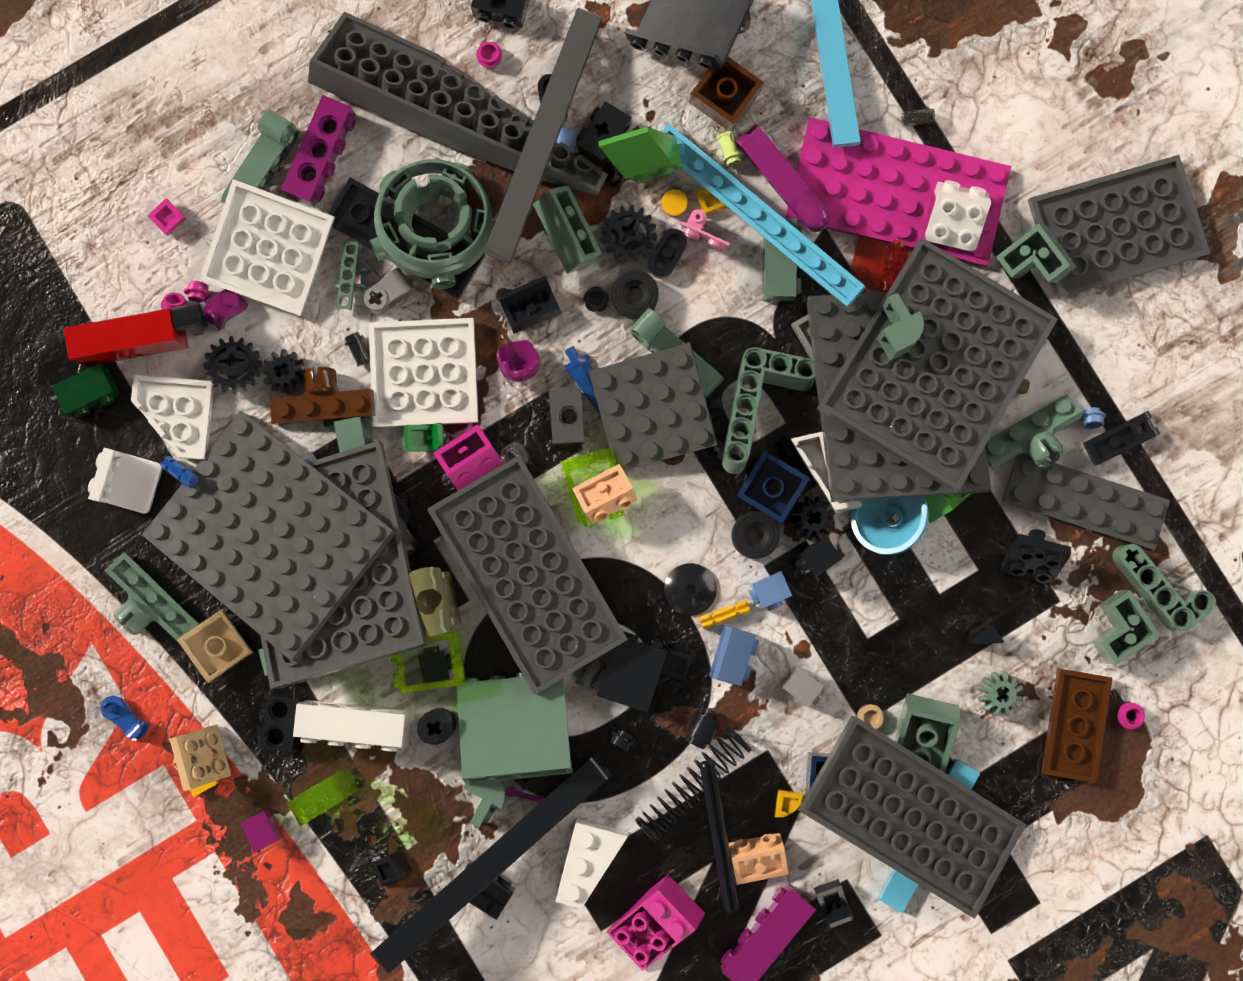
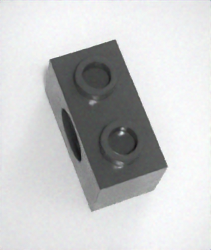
(564, 401)

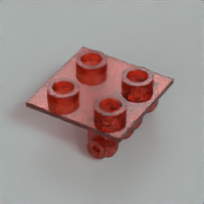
(878, 262)

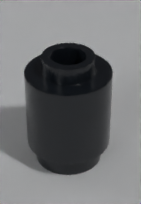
(703, 728)

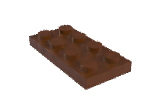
(1076, 725)

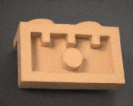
(605, 494)
(758, 858)

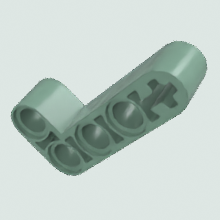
(268, 152)
(655, 336)
(1157, 583)

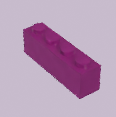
(768, 936)

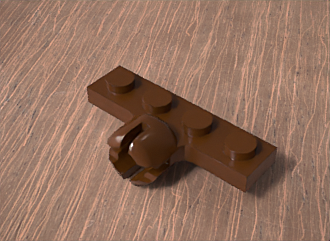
(322, 401)

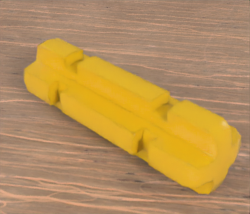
(724, 614)

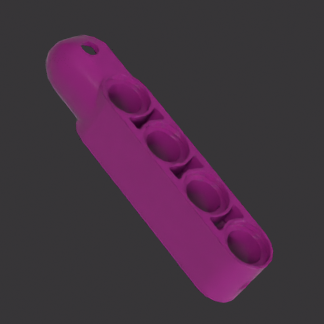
(784, 179)

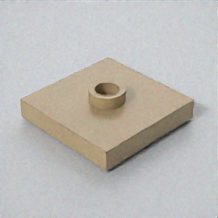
(214, 646)

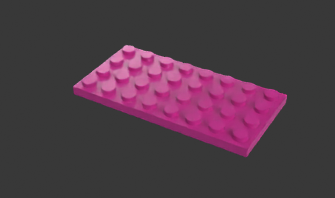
(890, 184)

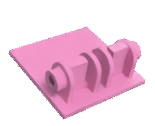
(695, 227)

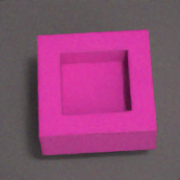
(167, 217)

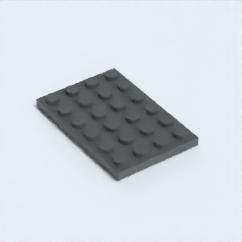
(1123, 224)

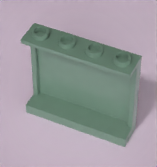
(512, 730)

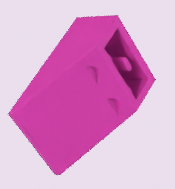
(468, 457)
(656, 923)

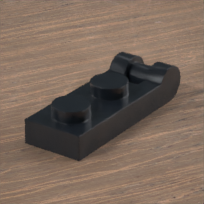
(1120, 438)

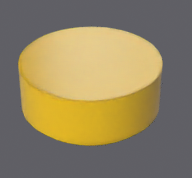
(674, 203)

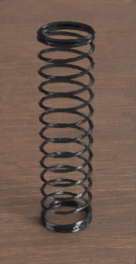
(729, 732)

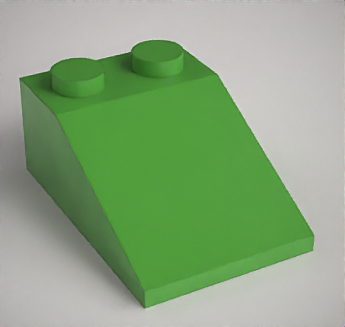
(643, 154)

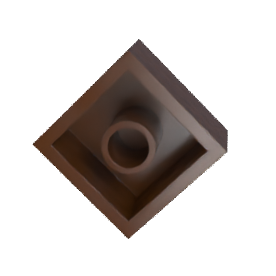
(726, 93)

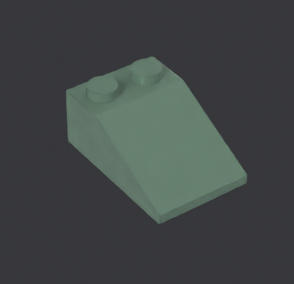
(928, 729)

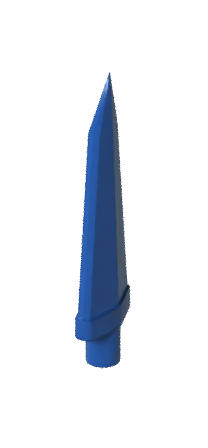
(579, 370)

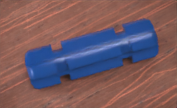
(179, 472)

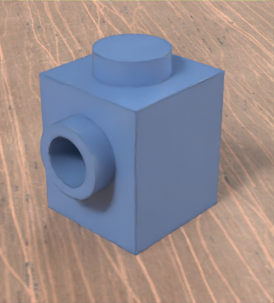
(770, 591)

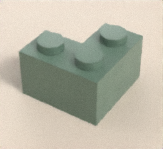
(1037, 249)
(1130, 628)

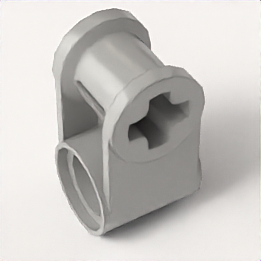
(390, 290)

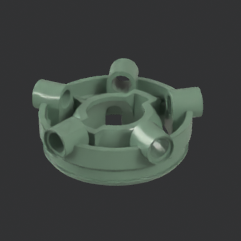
(408, 198)

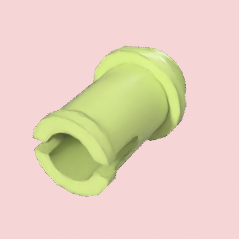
(731, 154)

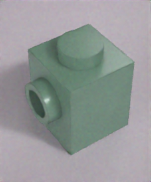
(352, 433)

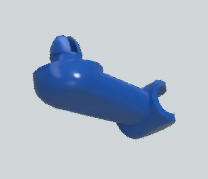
(121, 715)

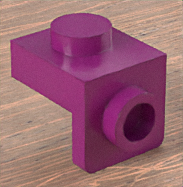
(223, 308)

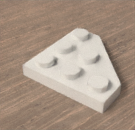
(177, 411)

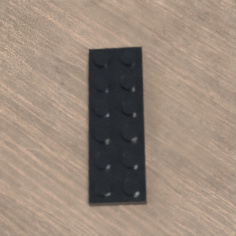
(355, 219)

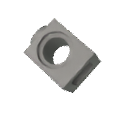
(803, 687)

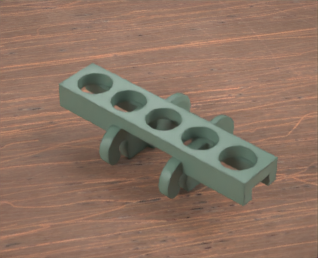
(353, 268)

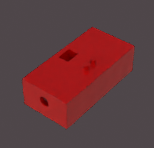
(124, 338)

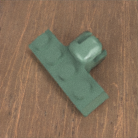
(1034, 435)
(146, 601)

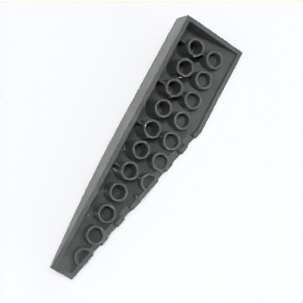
(433, 99)

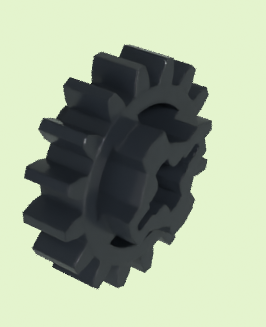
(638, 238)
(223, 363)

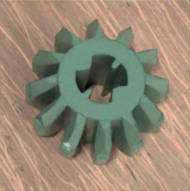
(1009, 692)

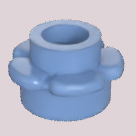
(1093, 418)

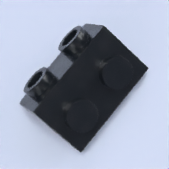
(529, 304)

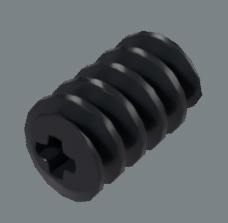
(426, 726)

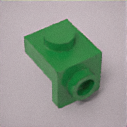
(424, 437)

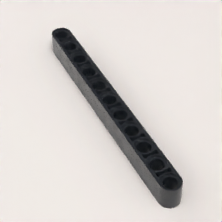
(490, 864)

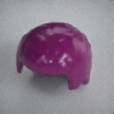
(518, 361)

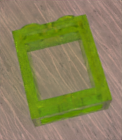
(582, 462)
(399, 678)
(322, 796)

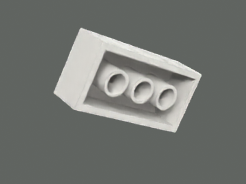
(352, 723)

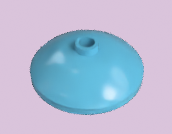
(878, 533)

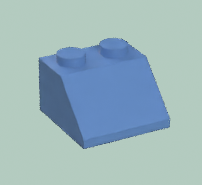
(733, 656)

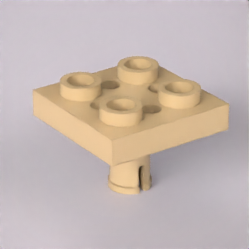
(195, 759)

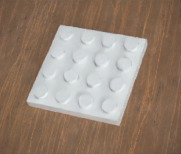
(267, 247)
(423, 372)

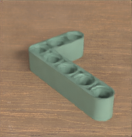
(749, 398)

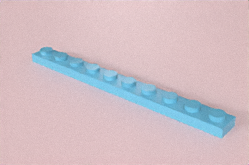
(766, 221)

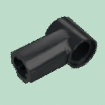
(189, 318)

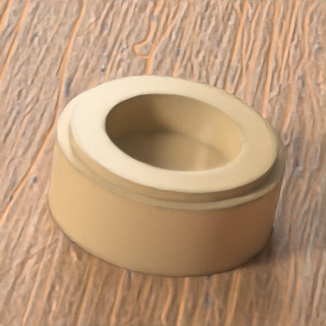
(871, 715)

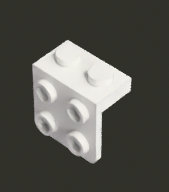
(958, 215)
(125, 481)

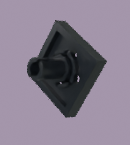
(1035, 557)

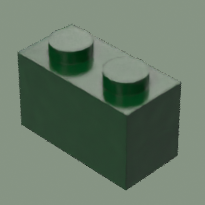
(85, 391)

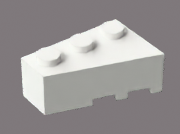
(813, 455)
(587, 859)

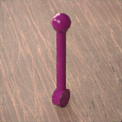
(511, 792)

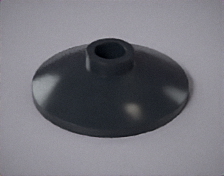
(676, 586)

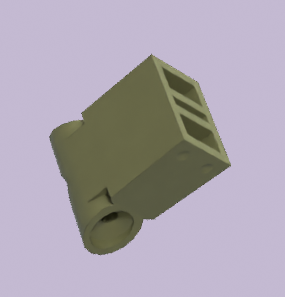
(435, 600)

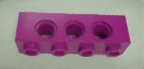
(327, 113)

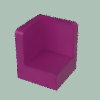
(262, 830)

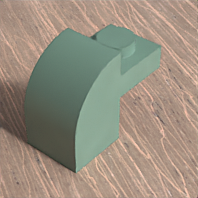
(905, 328)
(491, 793)

